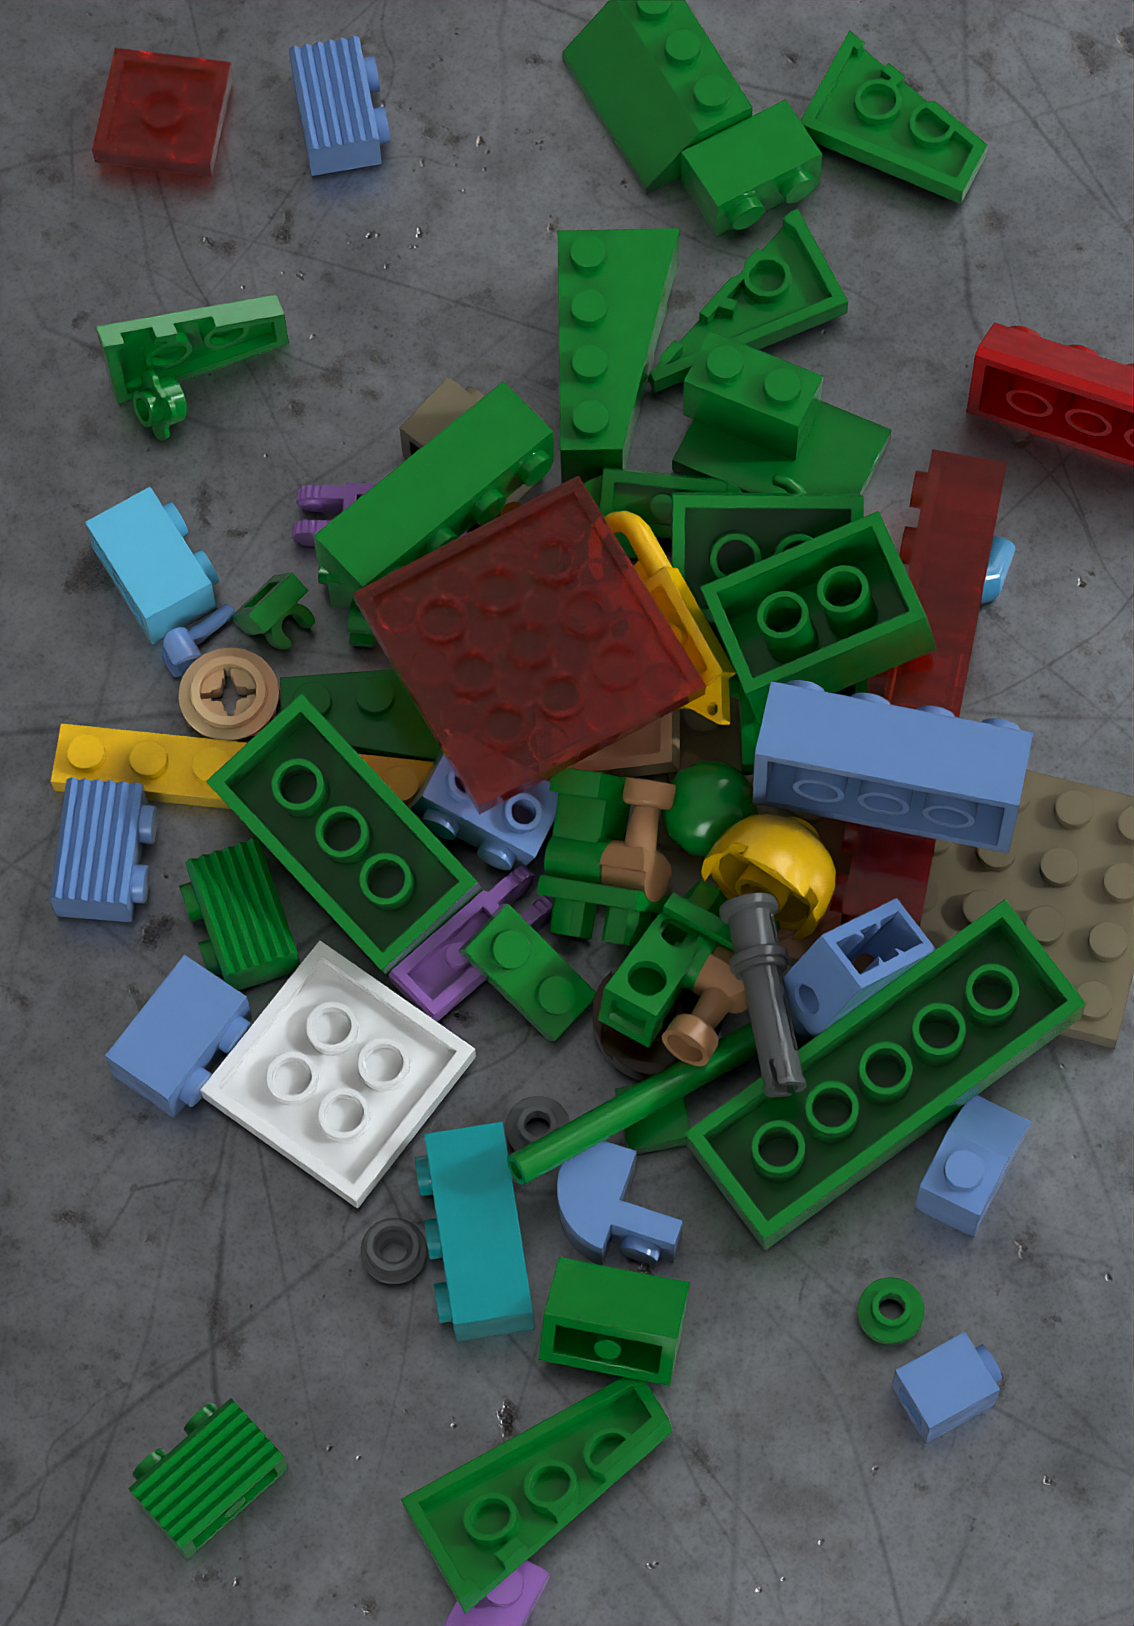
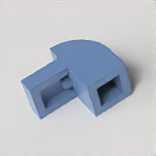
(595, 1209)

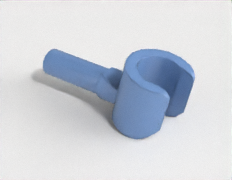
(180, 643)

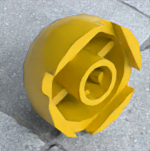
(778, 859)

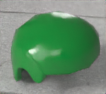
(707, 803)

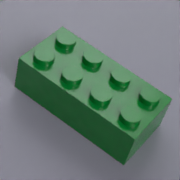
(344, 834)

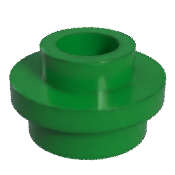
(890, 1330)

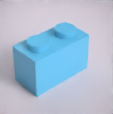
(152, 563)

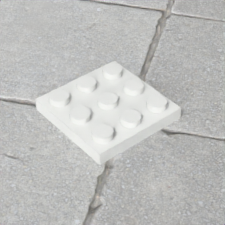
(338, 1073)

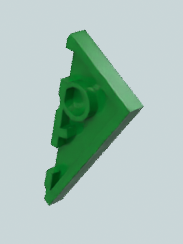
(773, 298)

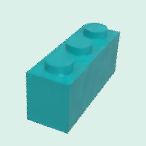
(475, 1232)

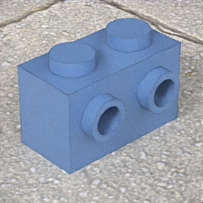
(503, 835)

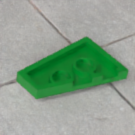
(887, 125)
(189, 341)

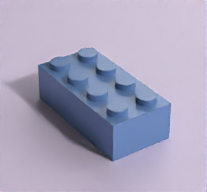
(890, 765)

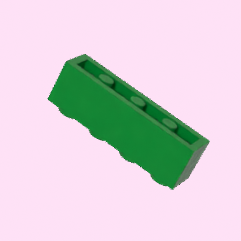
(439, 491)

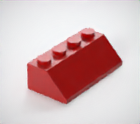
(1054, 392)

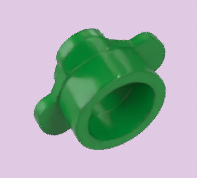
(159, 403)

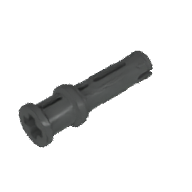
(760, 965)

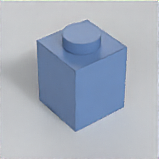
(947, 1386)

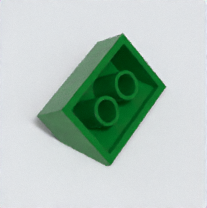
(654, 83)

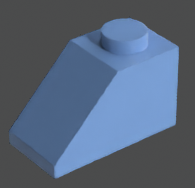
(971, 1164)

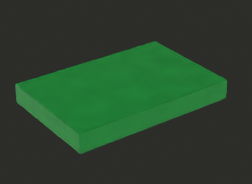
(834, 459)

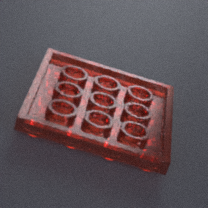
(529, 644)

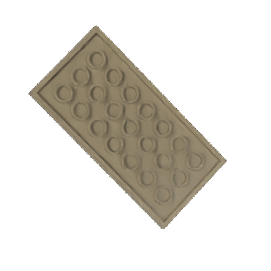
(1062, 877)

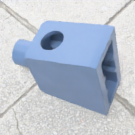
(824, 980)

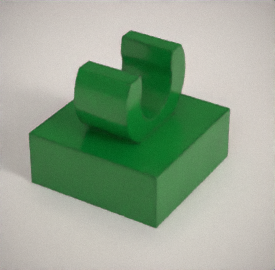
(269, 607)

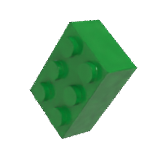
(731, 531)
(821, 613)

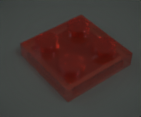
(163, 112)

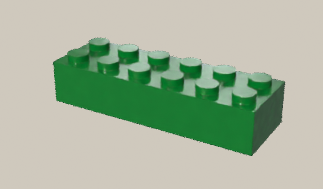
(887, 1074)

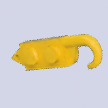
(682, 615)

